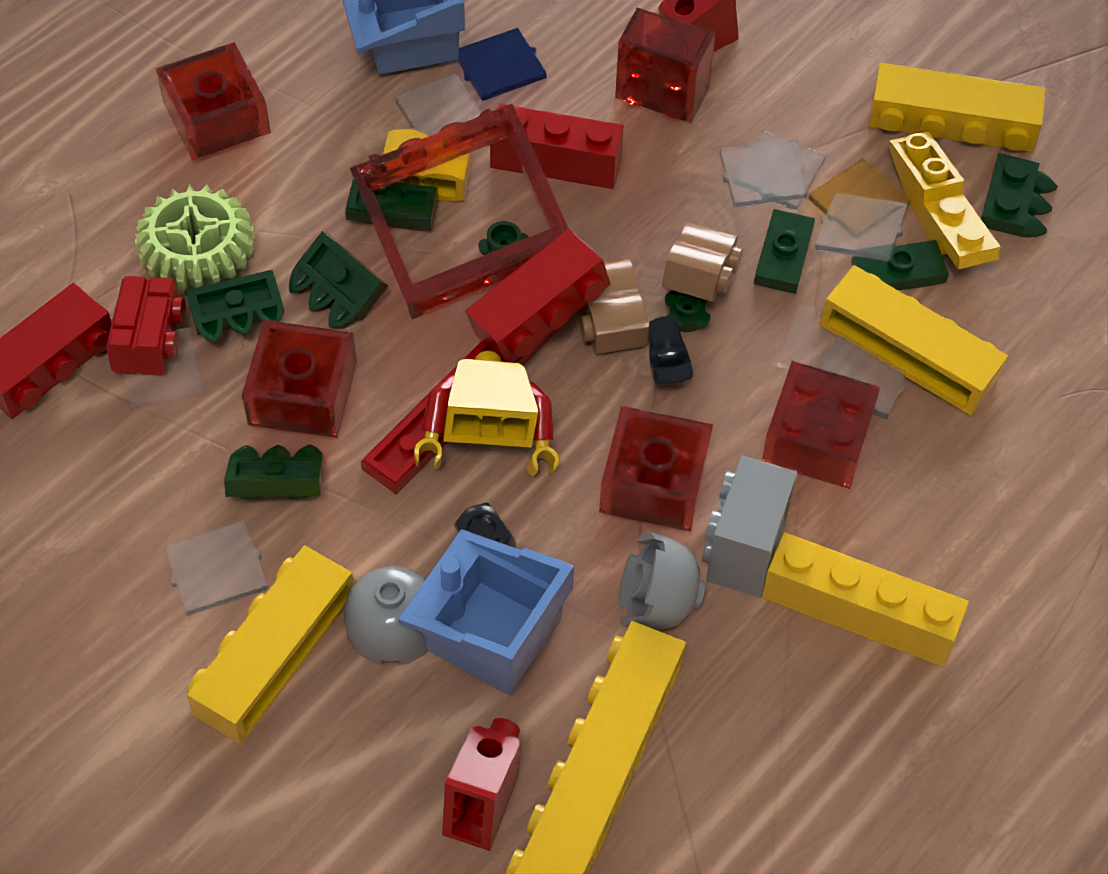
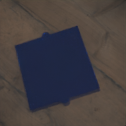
(500, 64)

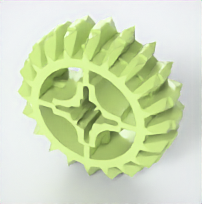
(169, 232)

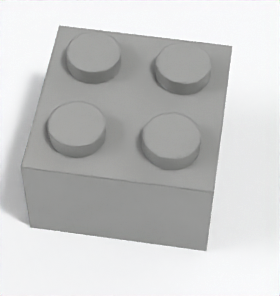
(748, 525)

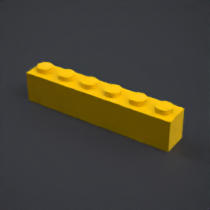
(603, 755)

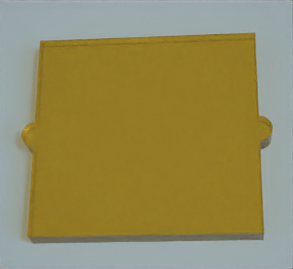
(857, 180)

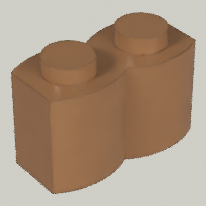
(702, 262)
(618, 316)

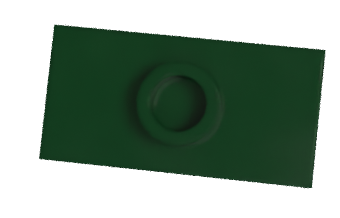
(400, 204)
(784, 251)
(909, 266)

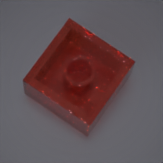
(664, 64)
(213, 100)
(299, 378)
(820, 424)
(655, 468)

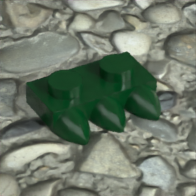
(1015, 197)
(338, 278)
(235, 304)
(274, 473)

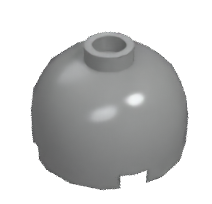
(660, 583)
(374, 612)

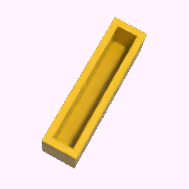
(957, 107)
(913, 339)
(864, 599)
(270, 644)

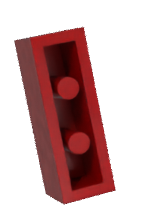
(566, 147)
(538, 297)
(50, 347)

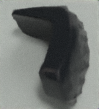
(668, 352)
(484, 521)

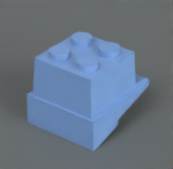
(406, 31)
(490, 607)

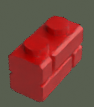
(144, 326)

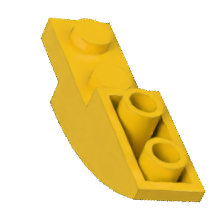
(939, 201)

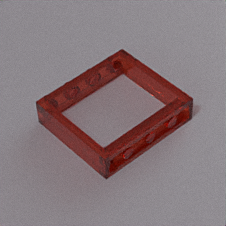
(422, 154)

